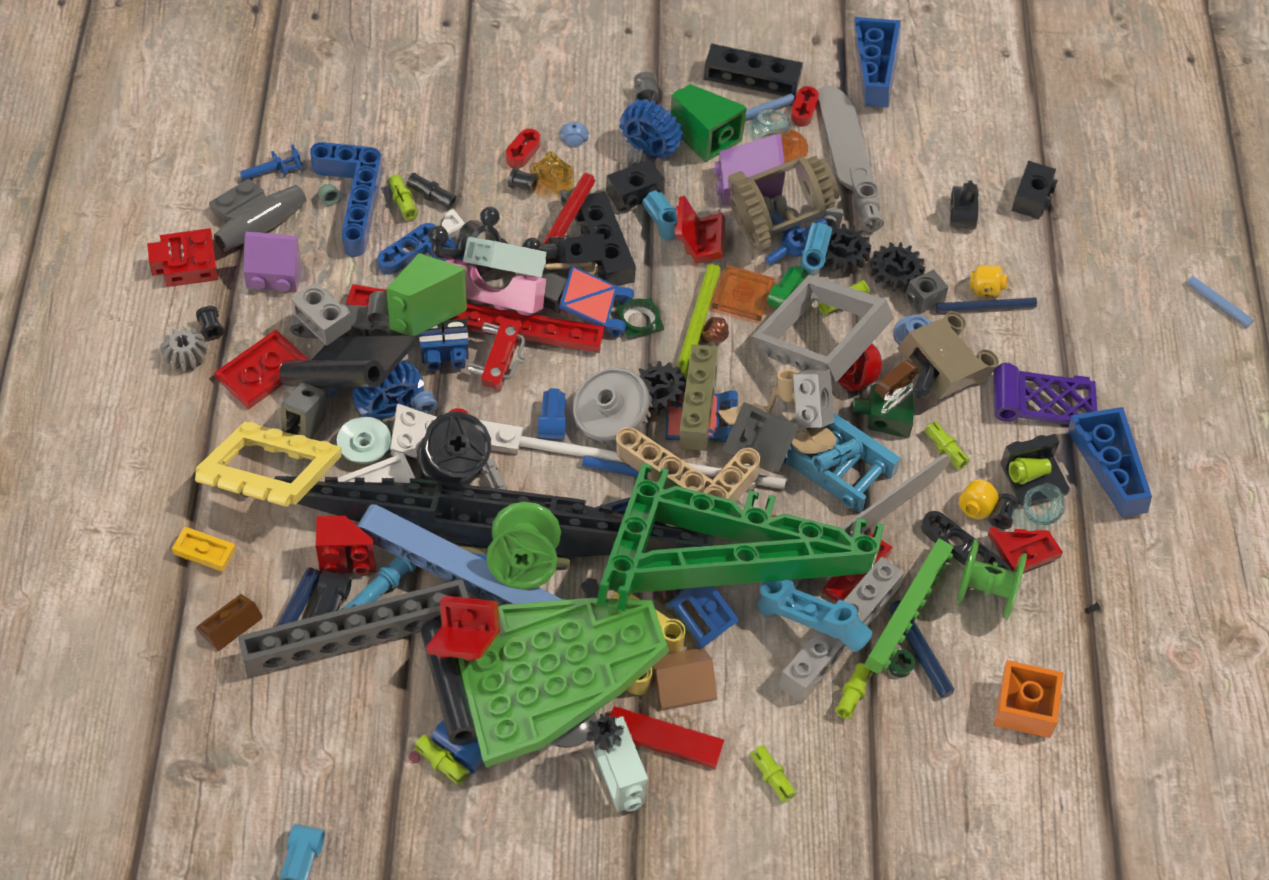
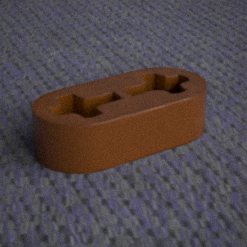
(896, 379)

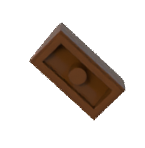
(229, 622)

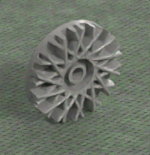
(611, 402)

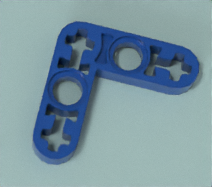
(404, 258)

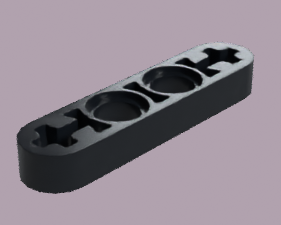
(960, 552)

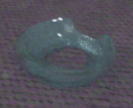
(766, 128)
(1056, 509)

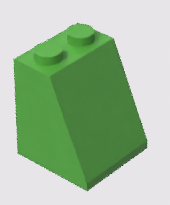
(425, 295)

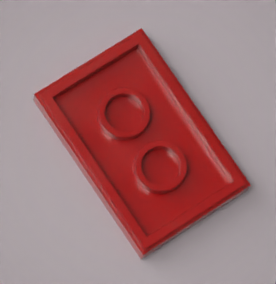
(256, 370)

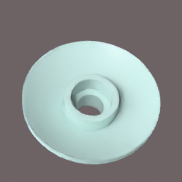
(362, 431)

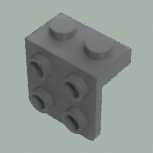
(764, 433)

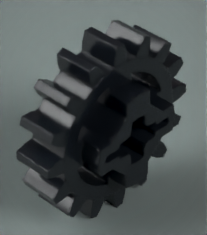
(844, 249)
(895, 265)
(660, 386)

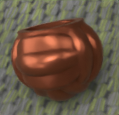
(715, 330)

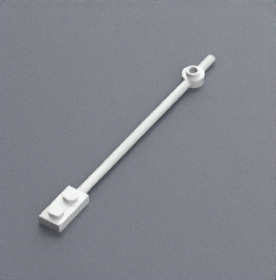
(509, 440)

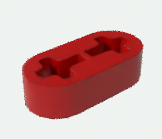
(801, 105)
(527, 150)

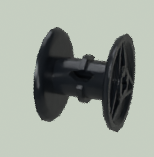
(454, 448)

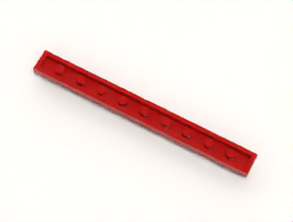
(535, 327)

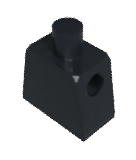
(575, 248)

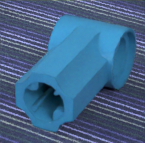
(662, 214)
(816, 247)
(303, 847)

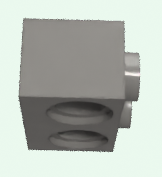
(321, 313)

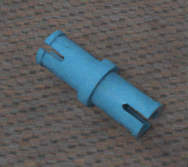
(837, 455)

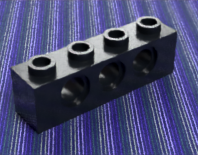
(752, 70)
(599, 218)

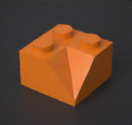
(1028, 699)

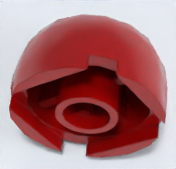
(863, 371)

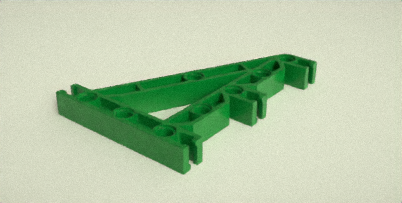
(768, 547)

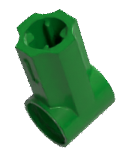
(788, 284)

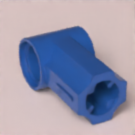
(552, 420)
(467, 755)

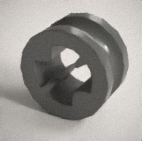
(635, 157)

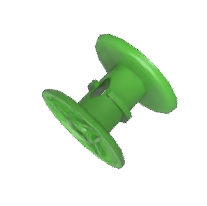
(524, 545)
(1003, 584)

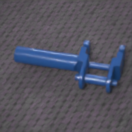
(276, 163)

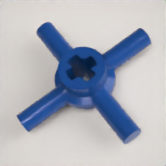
(792, 241)

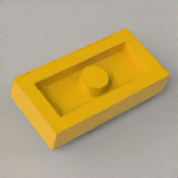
(204, 549)

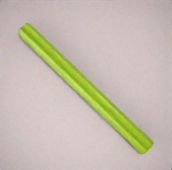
(698, 317)

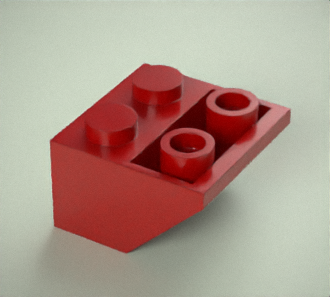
(343, 546)

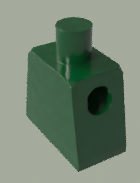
(888, 416)

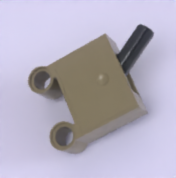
(944, 358)

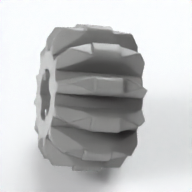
(184, 348)

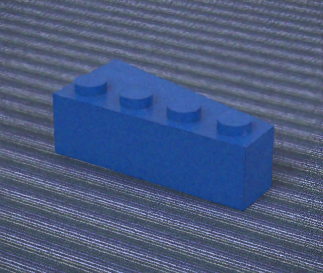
(877, 55)
(1113, 457)

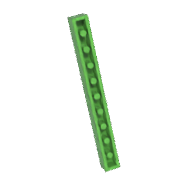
(908, 607)

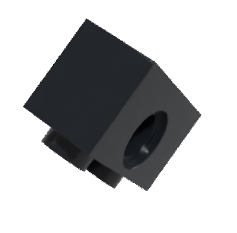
(632, 184)
(1034, 189)

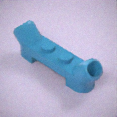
(834, 620)

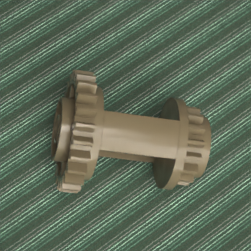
(751, 210)

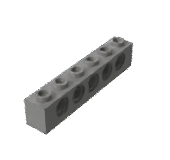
(823, 650)

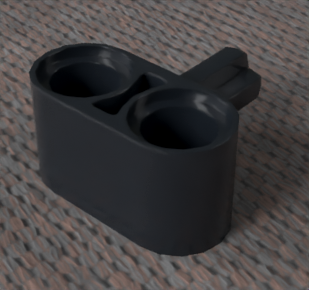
(964, 206)

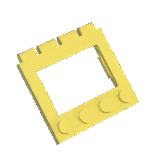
(214, 468)

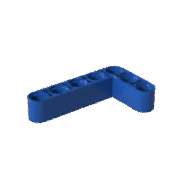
(365, 167)

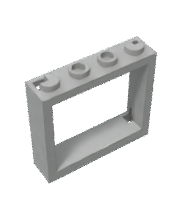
(872, 309)

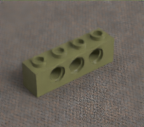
(699, 397)

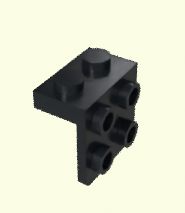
(1037, 448)

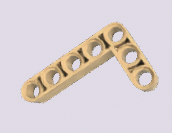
(685, 474)

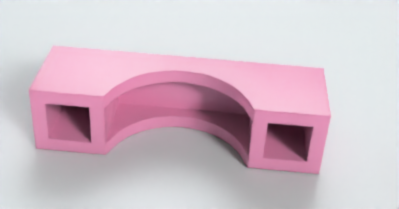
(522, 294)

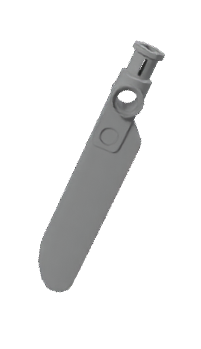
(850, 154)
(896, 497)

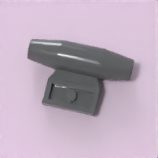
(251, 211)

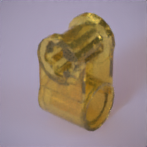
(554, 173)

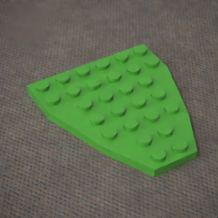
(556, 669)

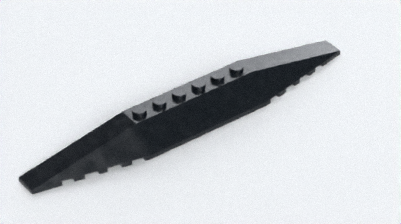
(468, 511)

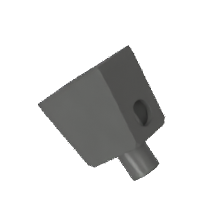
(304, 410)

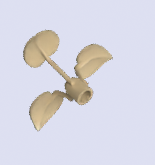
(808, 441)

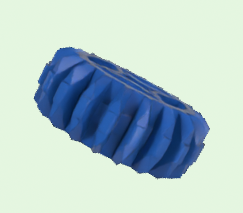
(651, 129)
(396, 389)

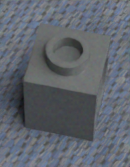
(553, 290)
(926, 291)

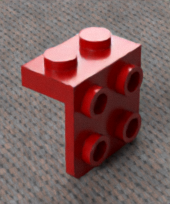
(701, 236)
(466, 628)

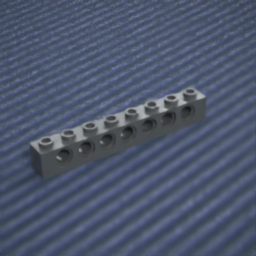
(344, 629)

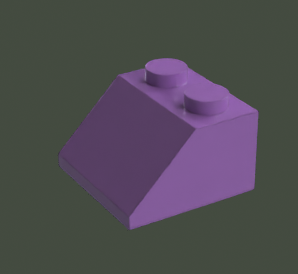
(272, 261)

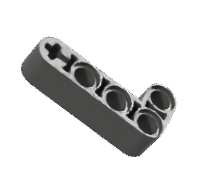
(364, 320)

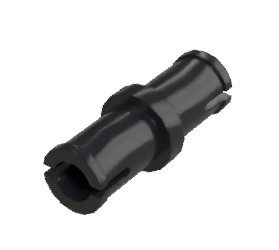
(431, 190)

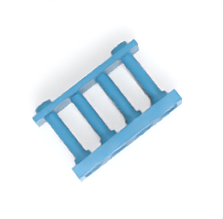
(879, 457)

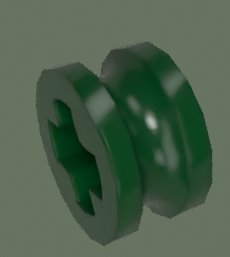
(906, 657)

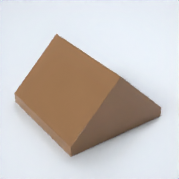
(684, 679)

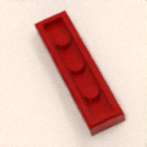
(671, 738)

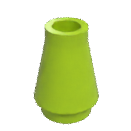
(1027, 469)

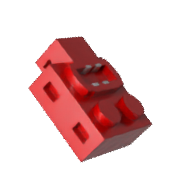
(184, 257)

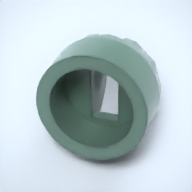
(329, 194)

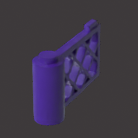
(1011, 395)

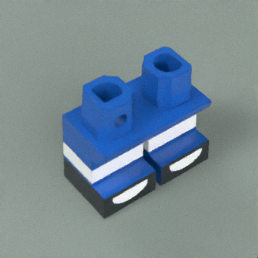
(454, 349)

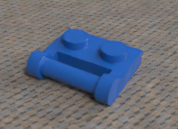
(710, 607)

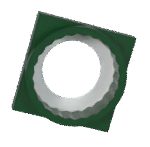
(640, 305)

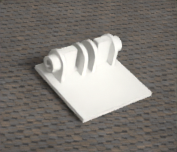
(409, 430)

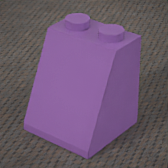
(751, 159)

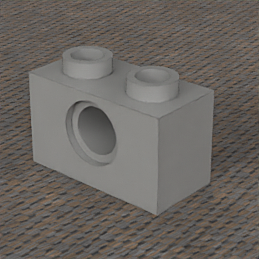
(813, 398)

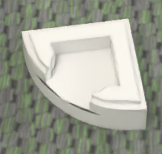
(452, 223)

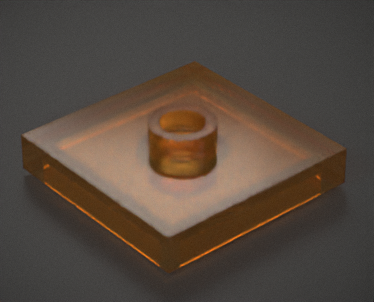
(743, 293)

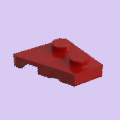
(1037, 544)

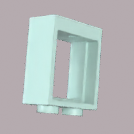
(504, 256)
(623, 772)

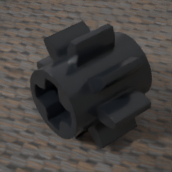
(605, 733)

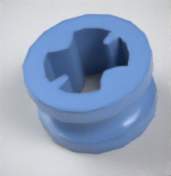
(424, 402)

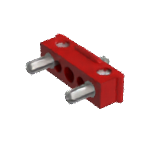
(501, 354)

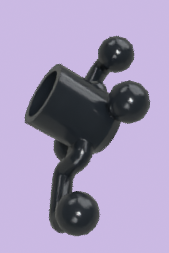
(489, 217)

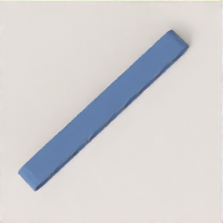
(442, 558)

